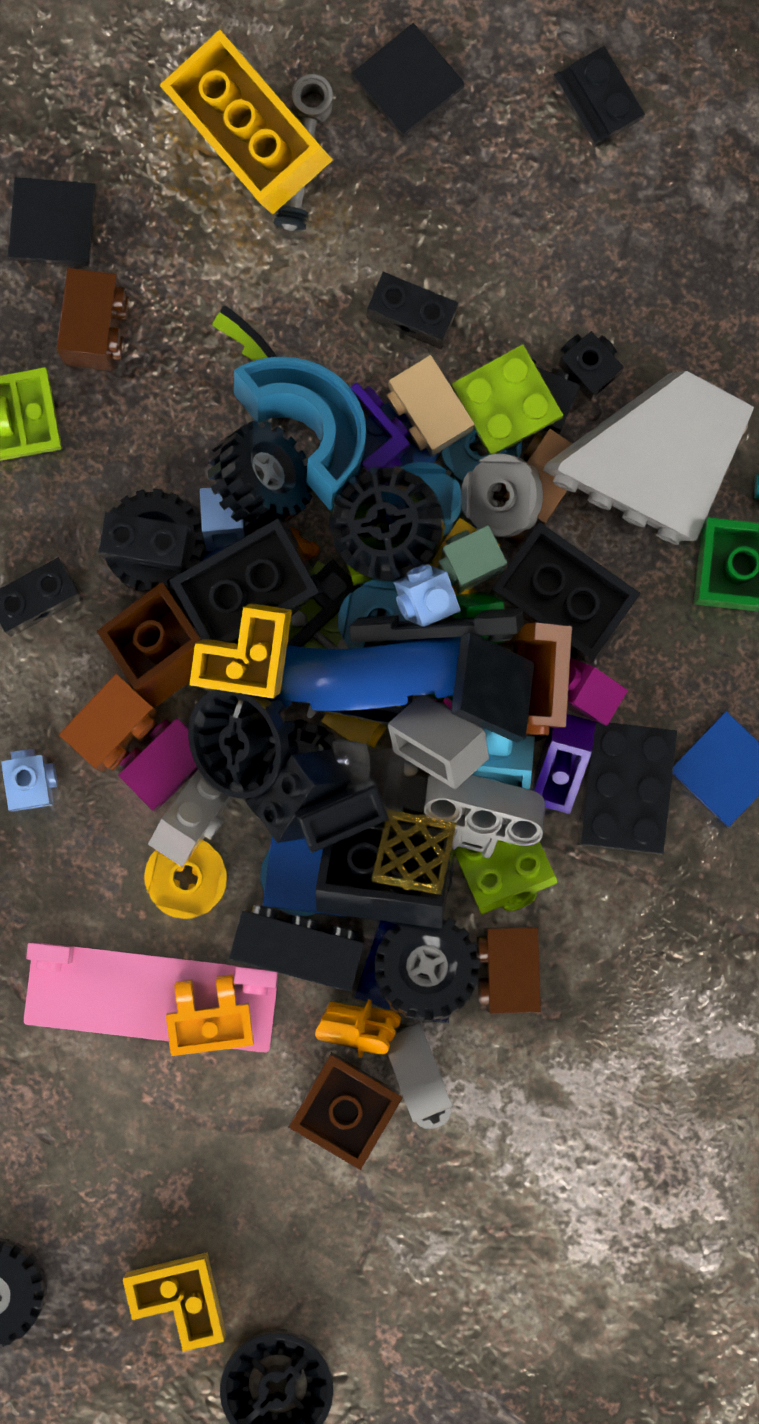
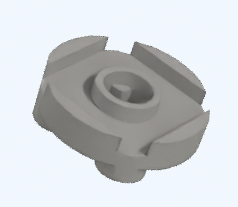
(525, 495)

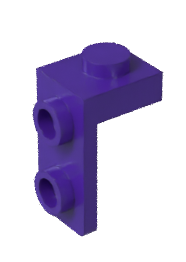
(390, 452)

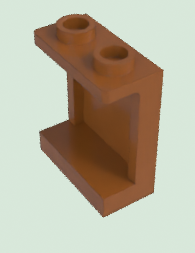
(550, 650)

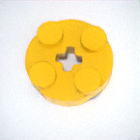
(199, 897)

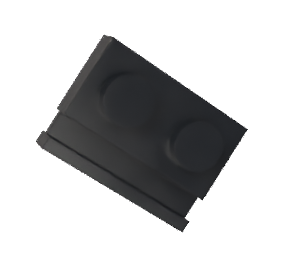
(598, 96)

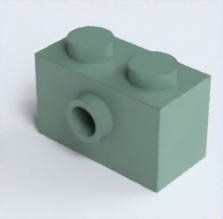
(472, 558)

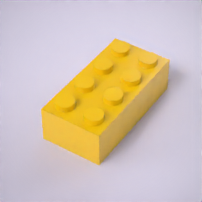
(246, 122)

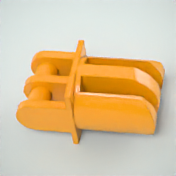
(358, 1027)

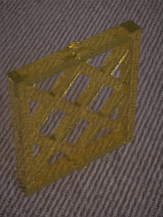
(421, 822)

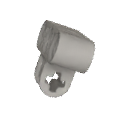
(487, 812)
(419, 1077)

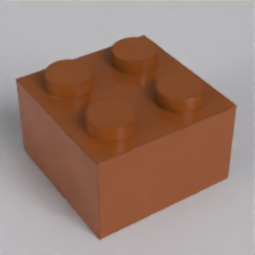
(110, 725)

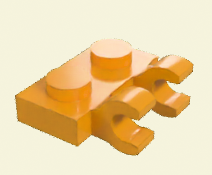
(212, 1027)

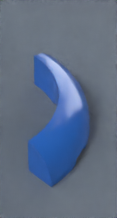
(369, 674)

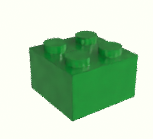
(728, 565)

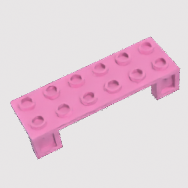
(134, 991)

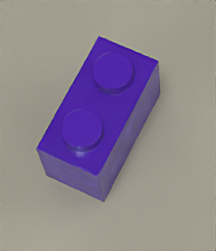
(564, 763)

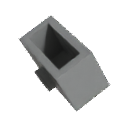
(438, 741)
(189, 820)

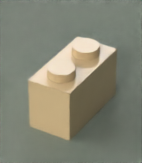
(430, 406)

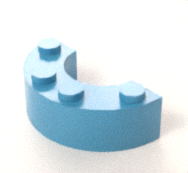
(321, 401)

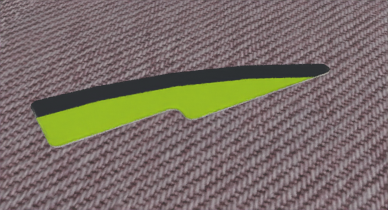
(238, 329)

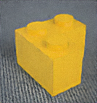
(254, 663)
(186, 1289)

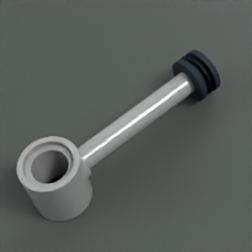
(291, 215)

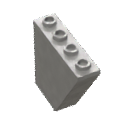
(659, 455)

